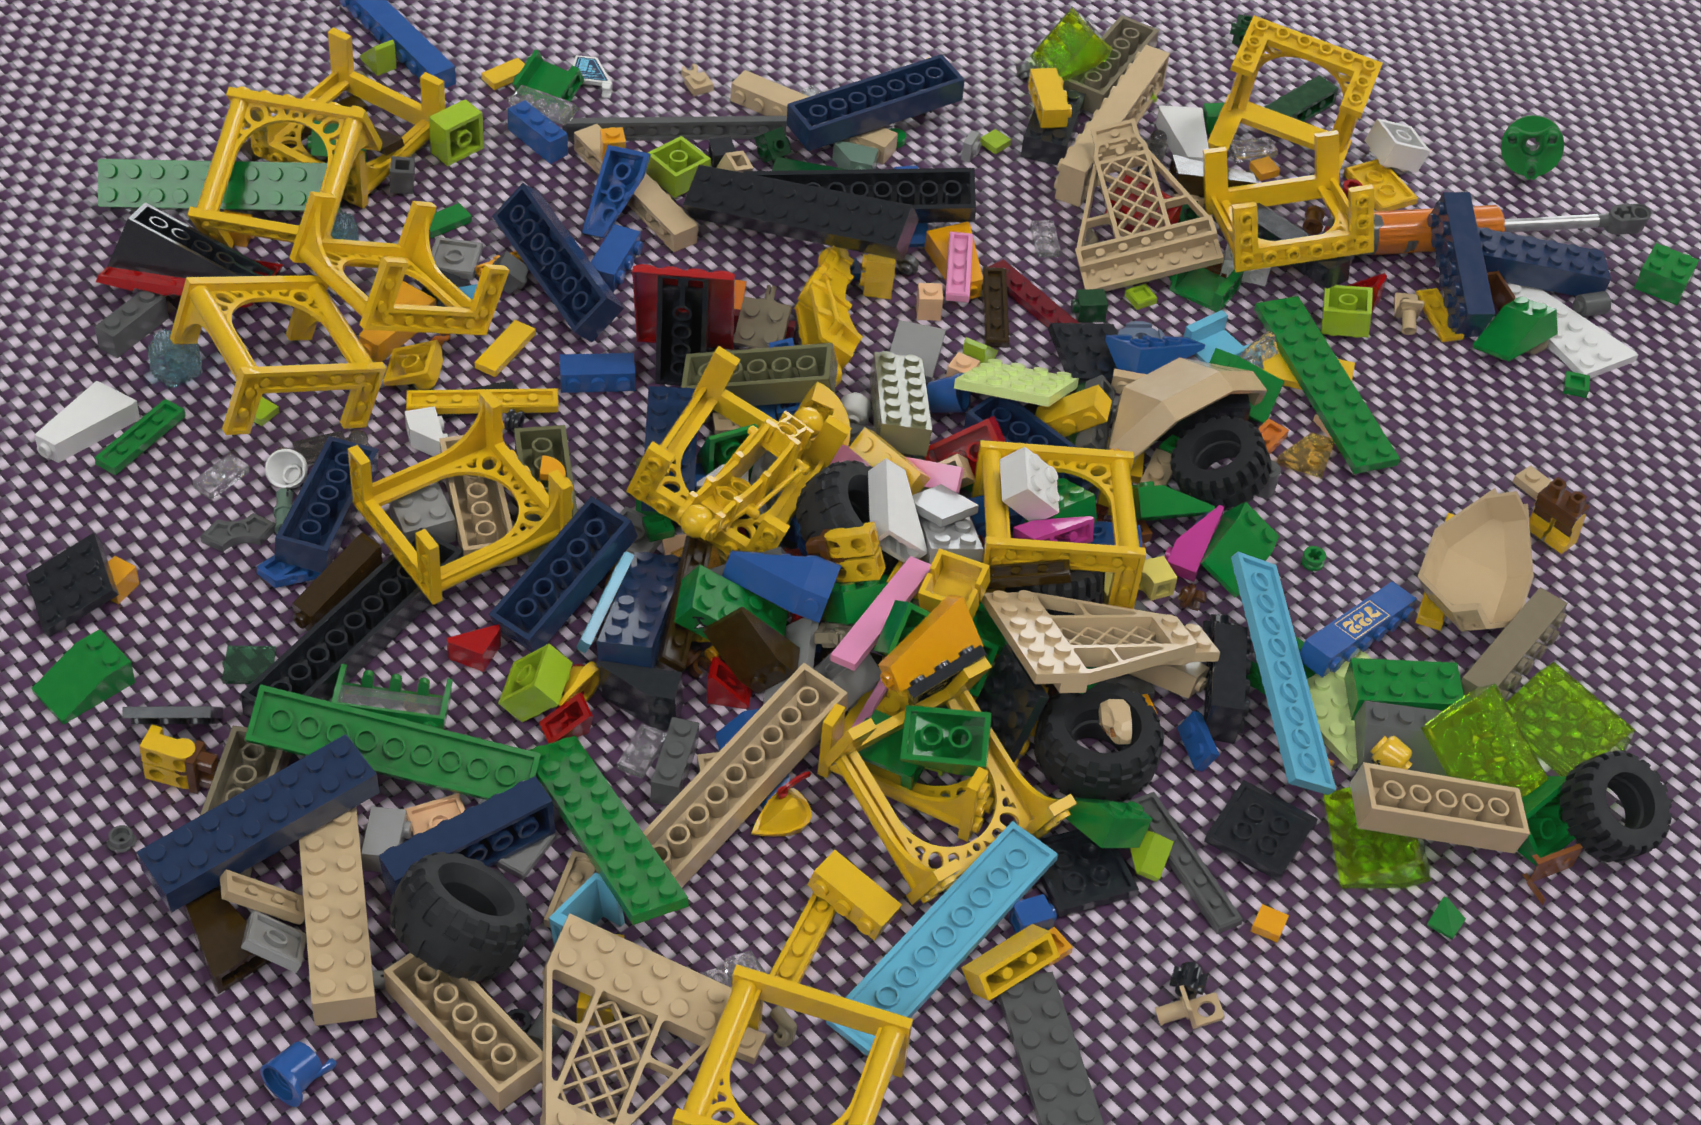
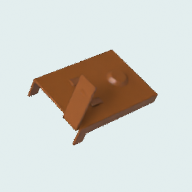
(1550, 865)

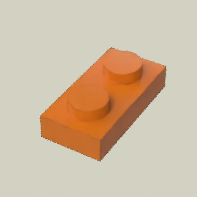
(1273, 434)

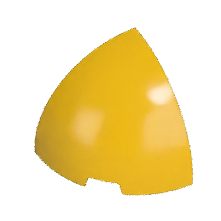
(826, 404)

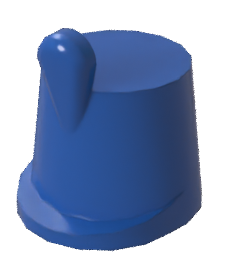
(945, 398)
(293, 1071)

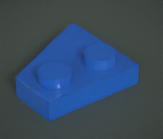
(283, 574)

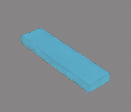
(605, 602)

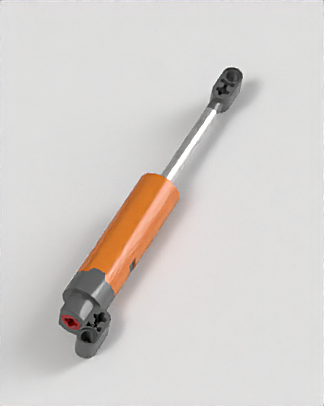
(1409, 233)

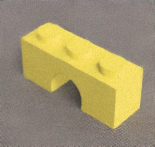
(1156, 580)

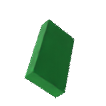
(449, 219)

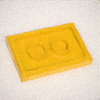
(1389, 189)

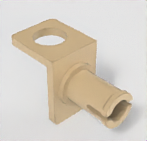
(1408, 308)
(1189, 1009)

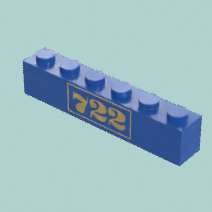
(1357, 629)

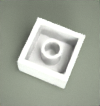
(1397, 146)
(1029, 485)

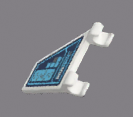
(594, 73)

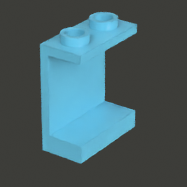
(1213, 334)
(589, 903)

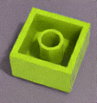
(456, 132)
(675, 165)
(1347, 311)
(535, 683)

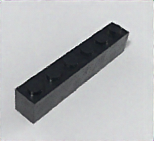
(1324, 272)

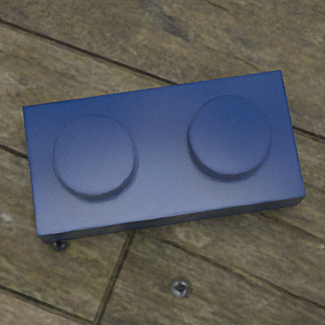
(1198, 741)

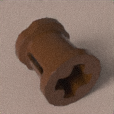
(1313, 223)

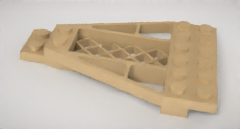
(1139, 254)
(1097, 636)
(638, 984)

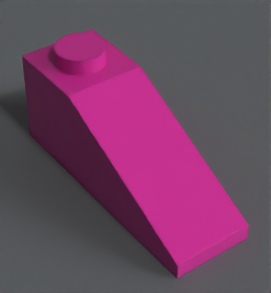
(1059, 529)
(1192, 545)

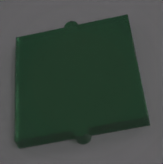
(246, 663)

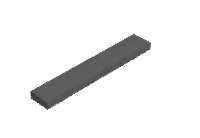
(1190, 868)

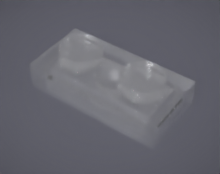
(1252, 149)
(221, 476)

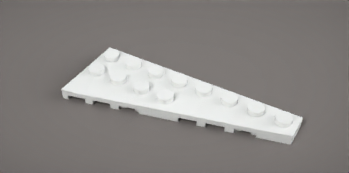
(1580, 342)

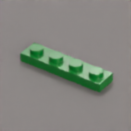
(139, 437)

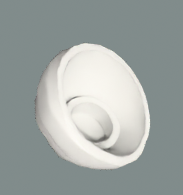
(286, 469)

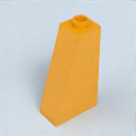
(937, 248)
(381, 343)
(934, 640)

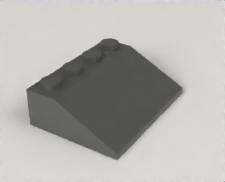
(1381, 719)

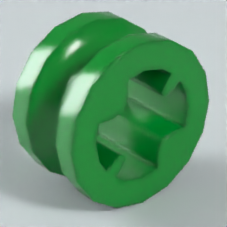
(1316, 553)

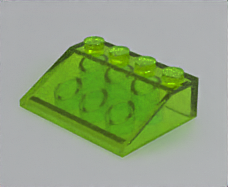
(1072, 47)
(1566, 720)
(1484, 742)
(1369, 856)

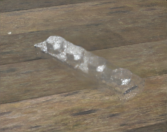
(552, 107)

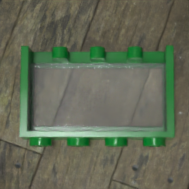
(392, 701)

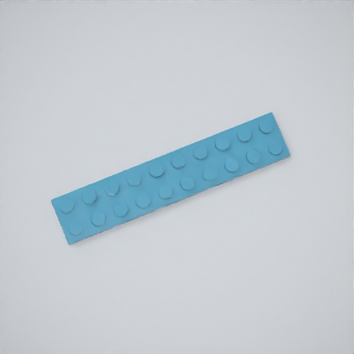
(1283, 674)
(951, 928)

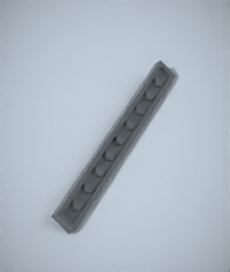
(689, 127)

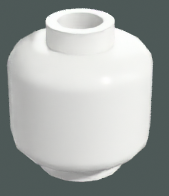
(857, 408)

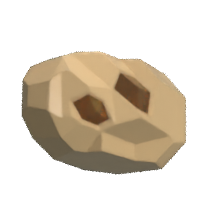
(1116, 720)

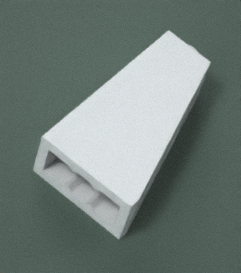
(1184, 130)
(86, 421)
(895, 512)

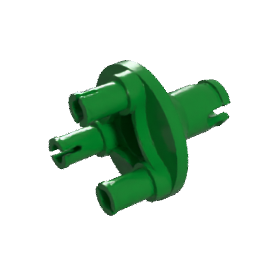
(1532, 159)

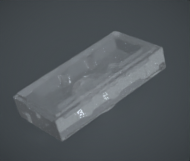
(1045, 238)
(641, 751)

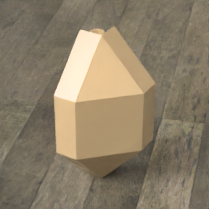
(1170, 395)
(1481, 563)

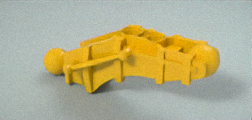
(824, 308)
(729, 496)

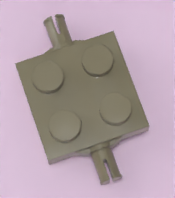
(762, 321)
(831, 634)

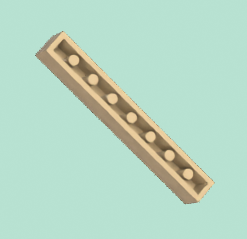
(772, 100)
(648, 200)

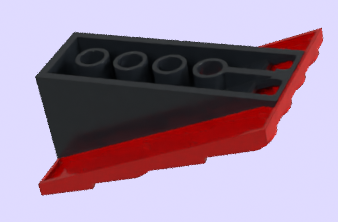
(162, 251)
(682, 314)

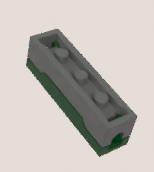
(1096, 436)

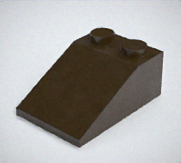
(753, 649)

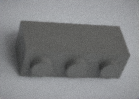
(131, 322)
(674, 760)

